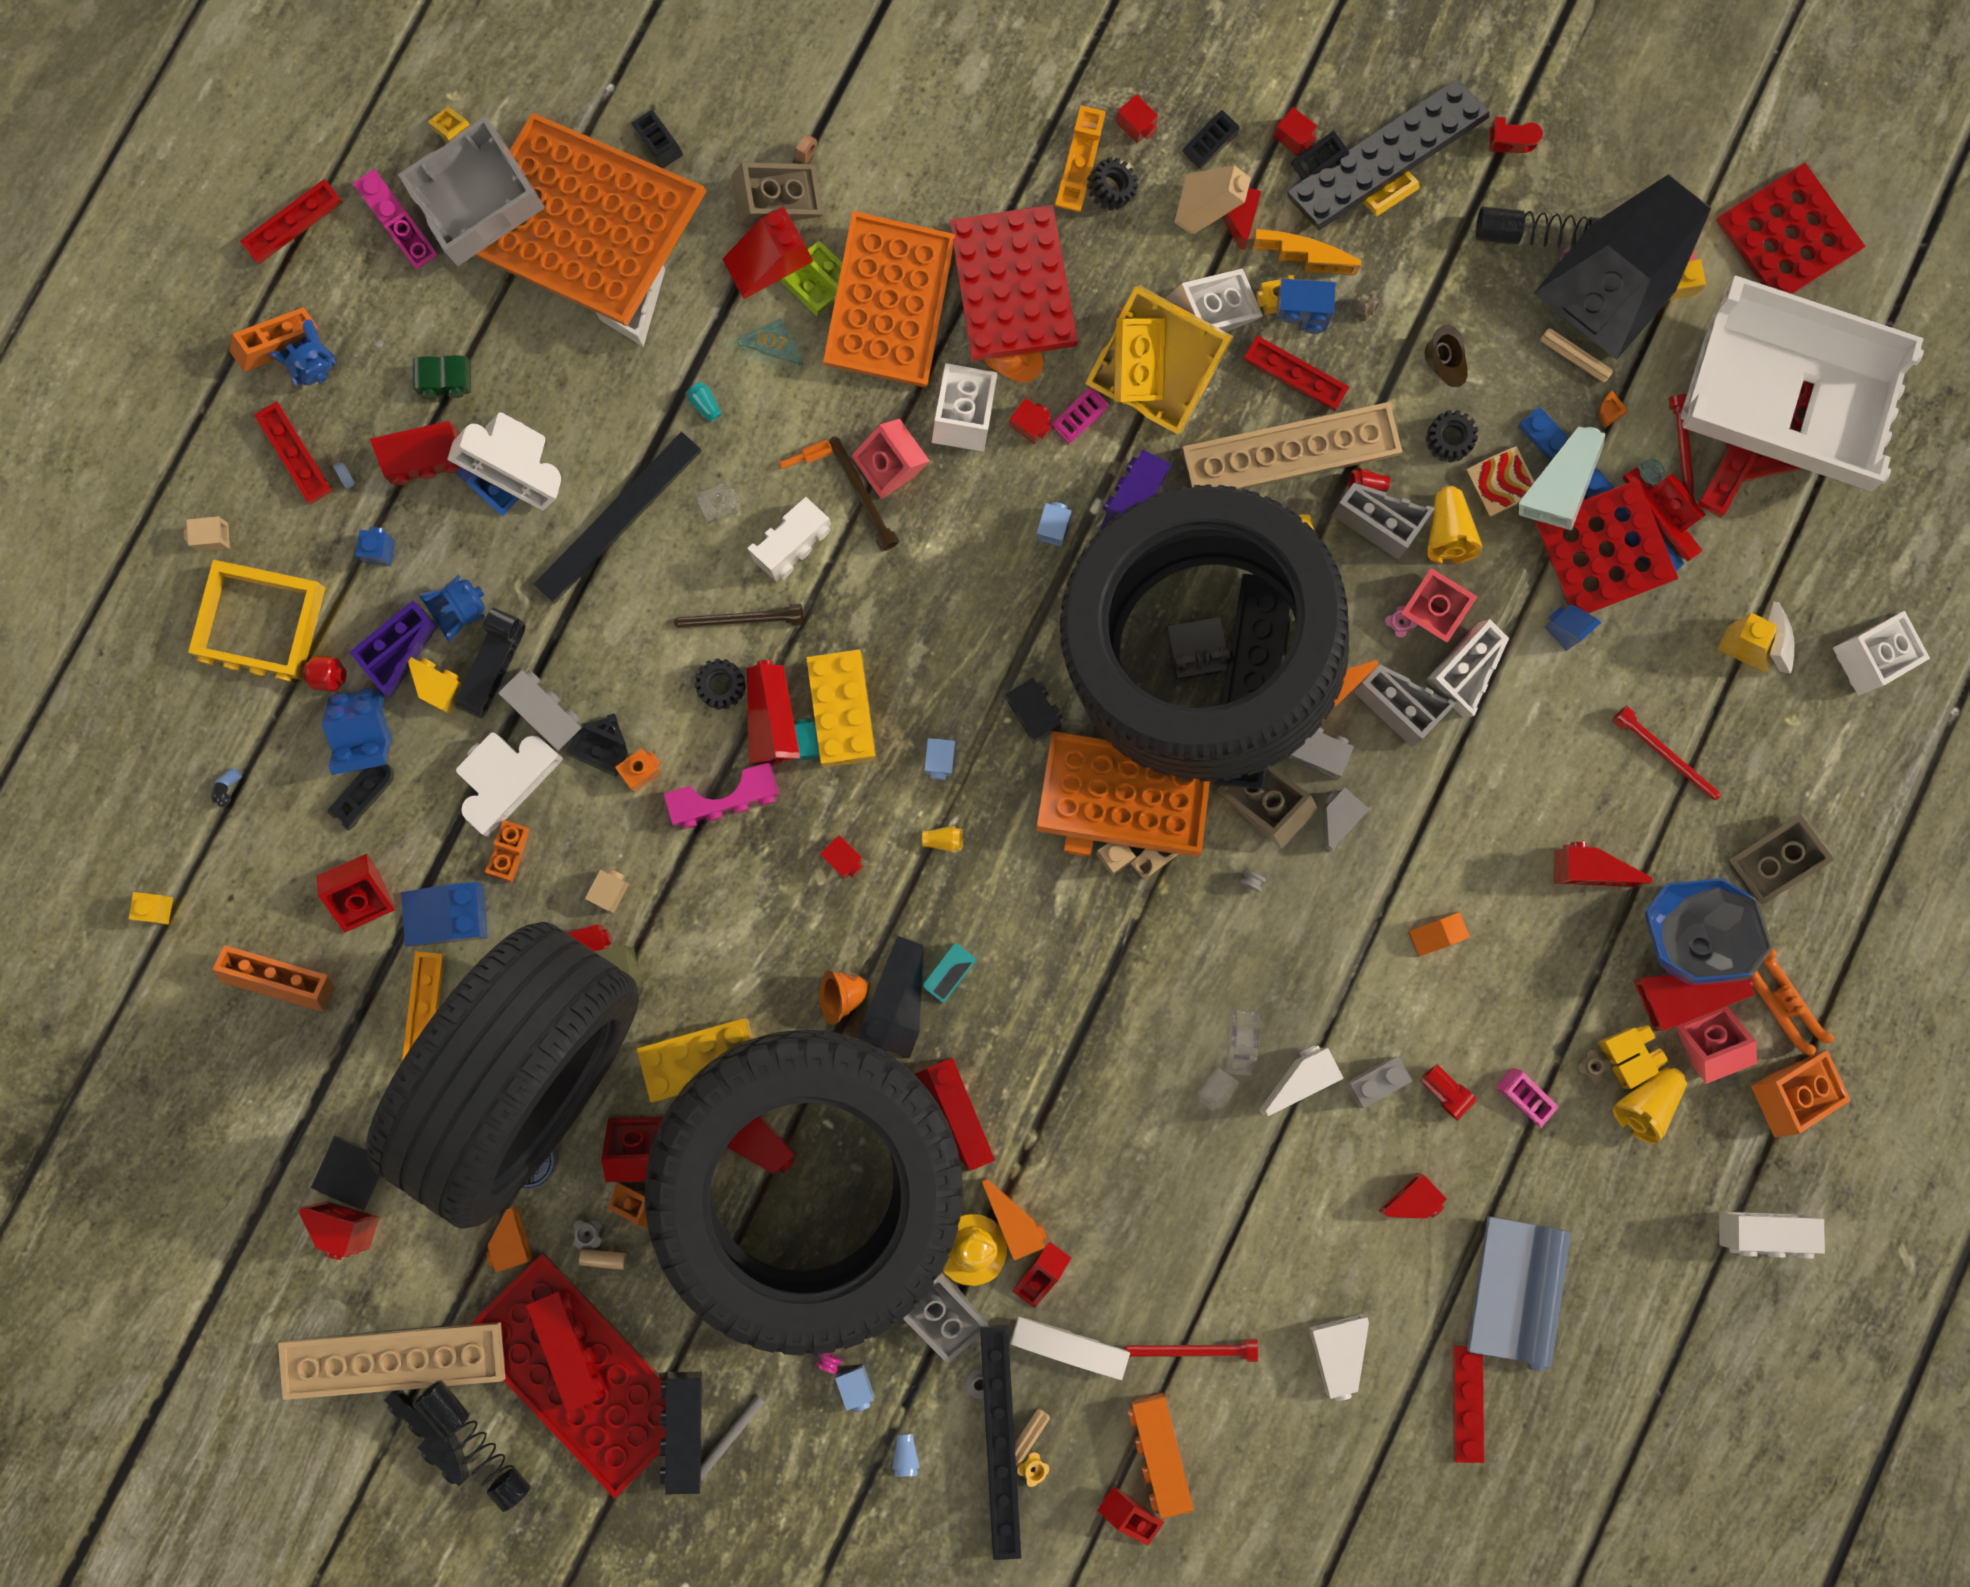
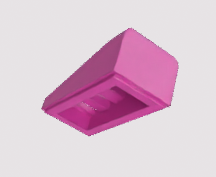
(1097, 399)
(1513, 1085)

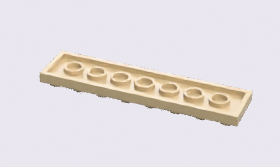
(1295, 449)
(391, 1360)

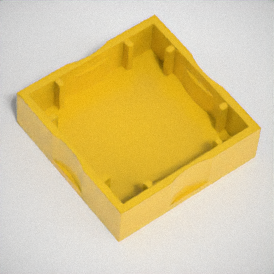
(1190, 359)

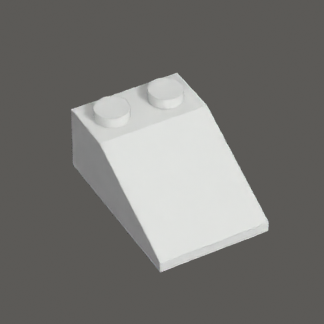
(1219, 300)
(964, 407)
(1881, 653)
(1306, 1076)

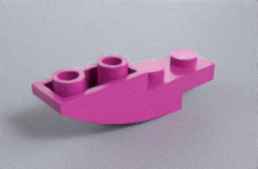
(395, 219)

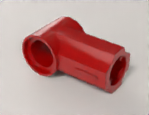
(1453, 1097)

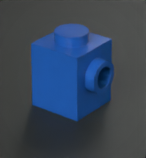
(375, 546)

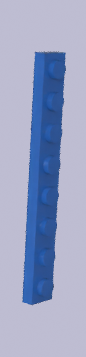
(1549, 440)

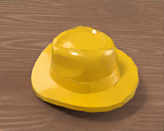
(977, 1251)

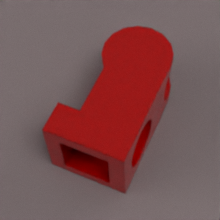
(1513, 138)

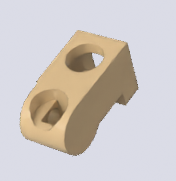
(1151, 861)

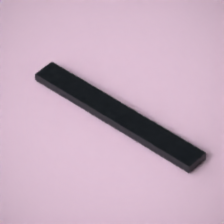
(617, 517)
(1000, 1442)

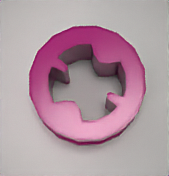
(829, 1363)

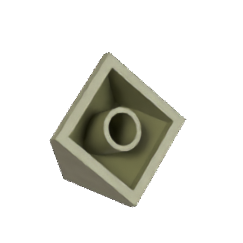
(624, 959)

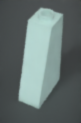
(1564, 482)

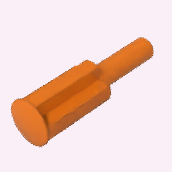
(809, 454)

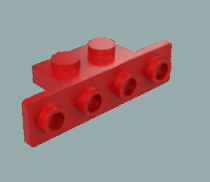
(1672, 510)

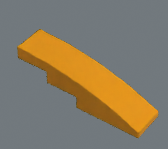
(1316, 255)

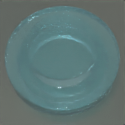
(1652, 471)

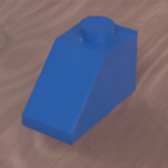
(493, 495)
(1571, 625)

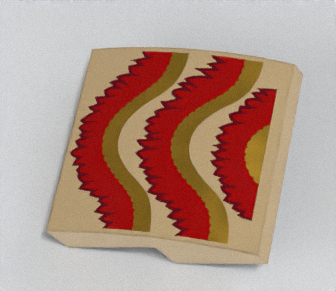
(1501, 480)

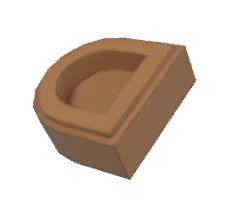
(805, 149)

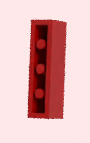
(565, 1350)

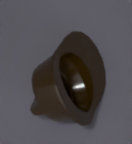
(1447, 356)

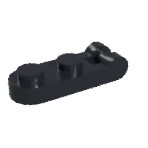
(361, 794)

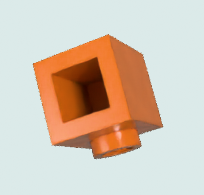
(639, 769)

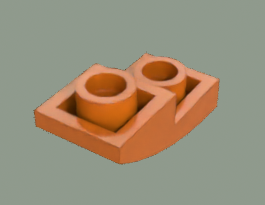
(508, 851)

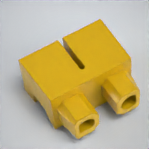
(1630, 1057)

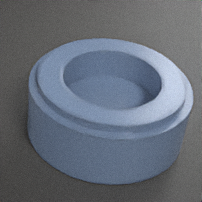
(344, 475)

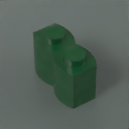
(442, 376)

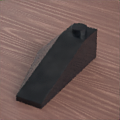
(896, 1004)

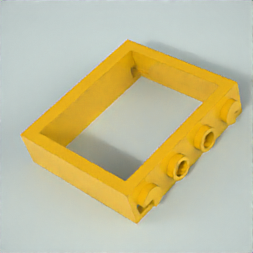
(304, 633)

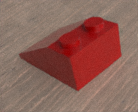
(767, 253)
(1592, 866)

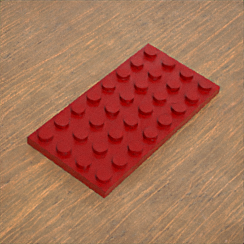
(609, 1436)

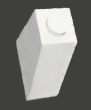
(1340, 1354)

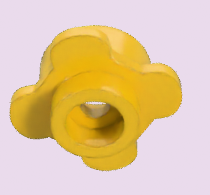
(1036, 1476)

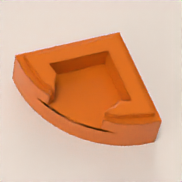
(1611, 409)

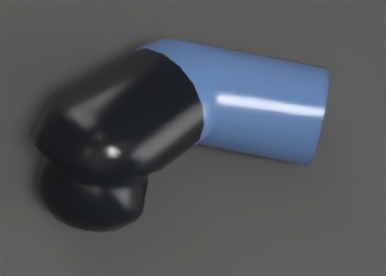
(221, 785)

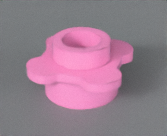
(1393, 622)

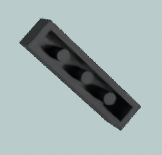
(683, 1433)

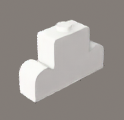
(509, 458)
(503, 778)

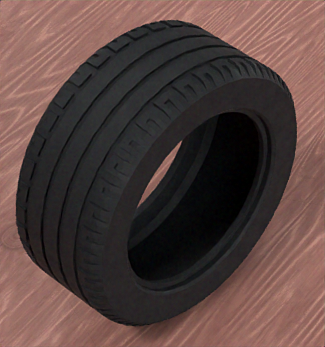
(1186, 532)
(501, 1073)

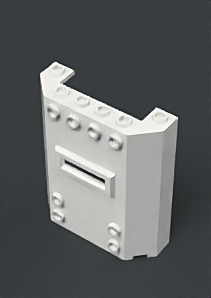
(1755, 367)

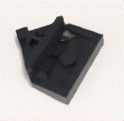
(600, 745)

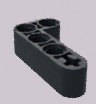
(491, 662)

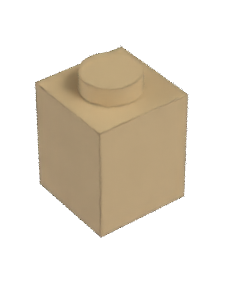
(207, 534)
(1115, 856)
(607, 890)

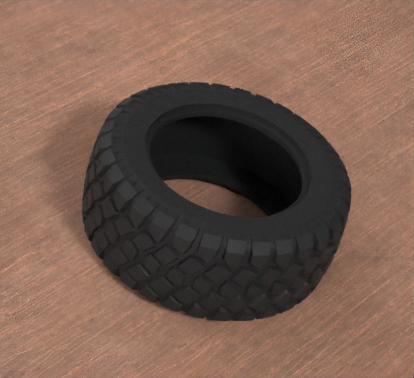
(826, 1305)

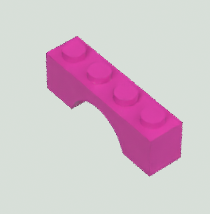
(755, 787)

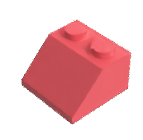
(890, 457)
(1439, 605)
(1717, 1044)

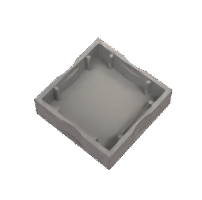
(471, 191)

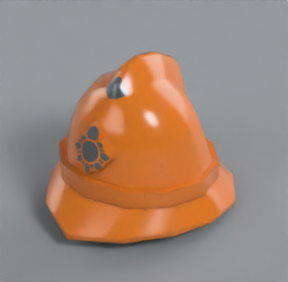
(841, 994)

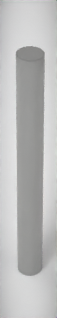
(731, 1434)

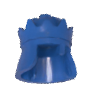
(308, 359)
(454, 606)

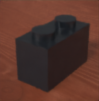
(1034, 710)

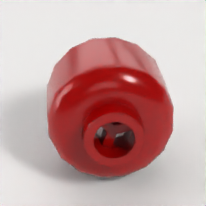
(324, 673)

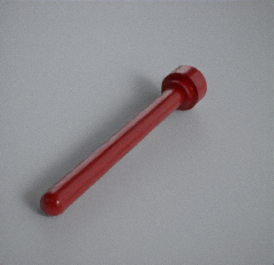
(1676, 405)
(1626, 719)
(1246, 1350)

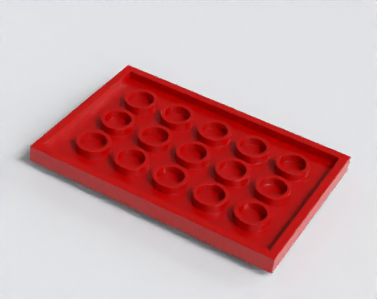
(1013, 283)

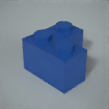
(1307, 303)

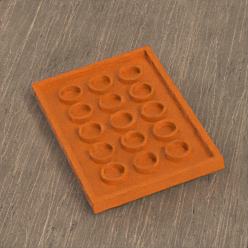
(889, 299)
(1110, 799)

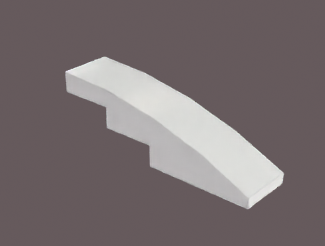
(1069, 1348)

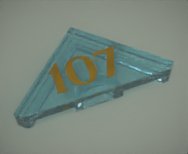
(772, 341)

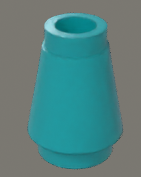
(703, 401)

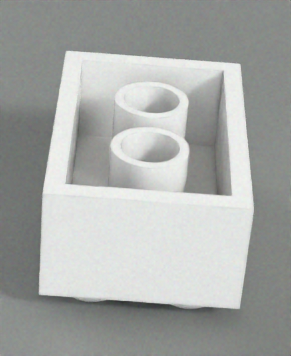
(1771, 1234)

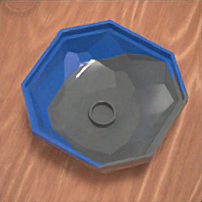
(1707, 932)

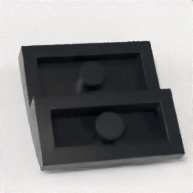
(346, 1174)

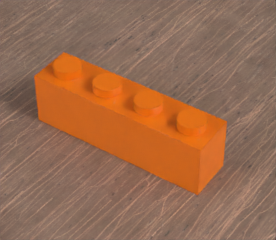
(273, 978)
(1161, 1455)

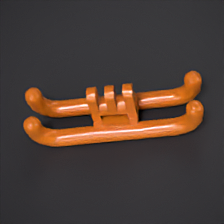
(1787, 1003)

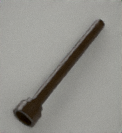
(885, 537)
(791, 615)

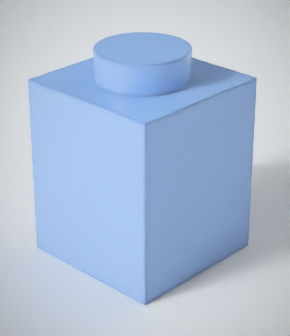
(1054, 523)
(939, 758)
(855, 1388)

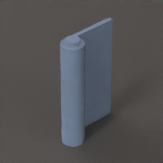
(1519, 1292)

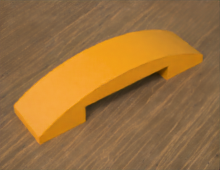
(1080, 158)

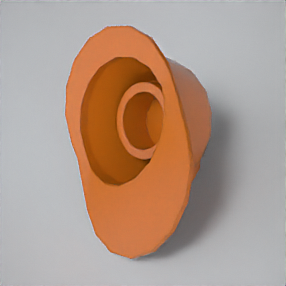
(1018, 367)

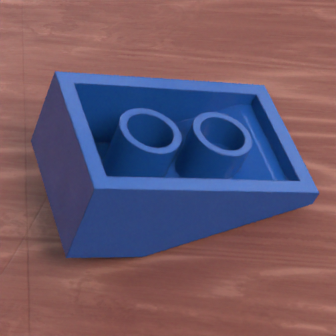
(444, 914)

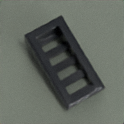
(1227, 124)
(1331, 138)
(665, 152)

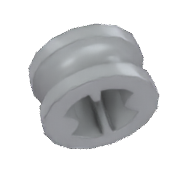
(1252, 880)

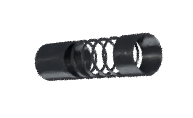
(1508, 226)
(446, 1417)

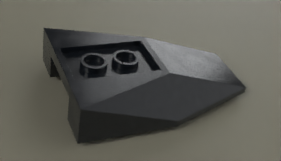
(1627, 264)

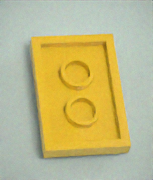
(1139, 359)

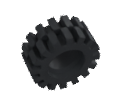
(1122, 177)
(1459, 422)
(715, 668)

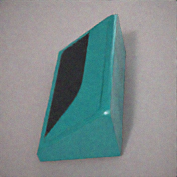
(949, 972)

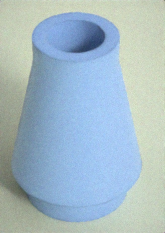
(905, 1457)

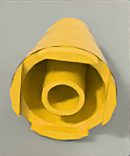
(1452, 529)
(1652, 1105)

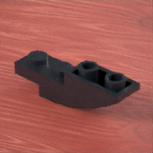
(432, 1448)

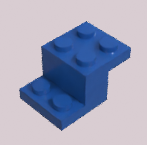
(356, 730)

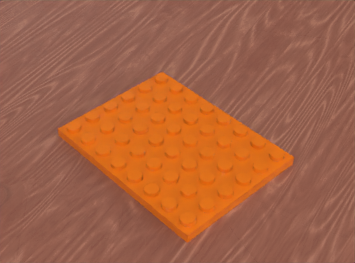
(602, 222)

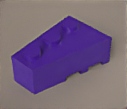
(1143, 480)
(388, 649)

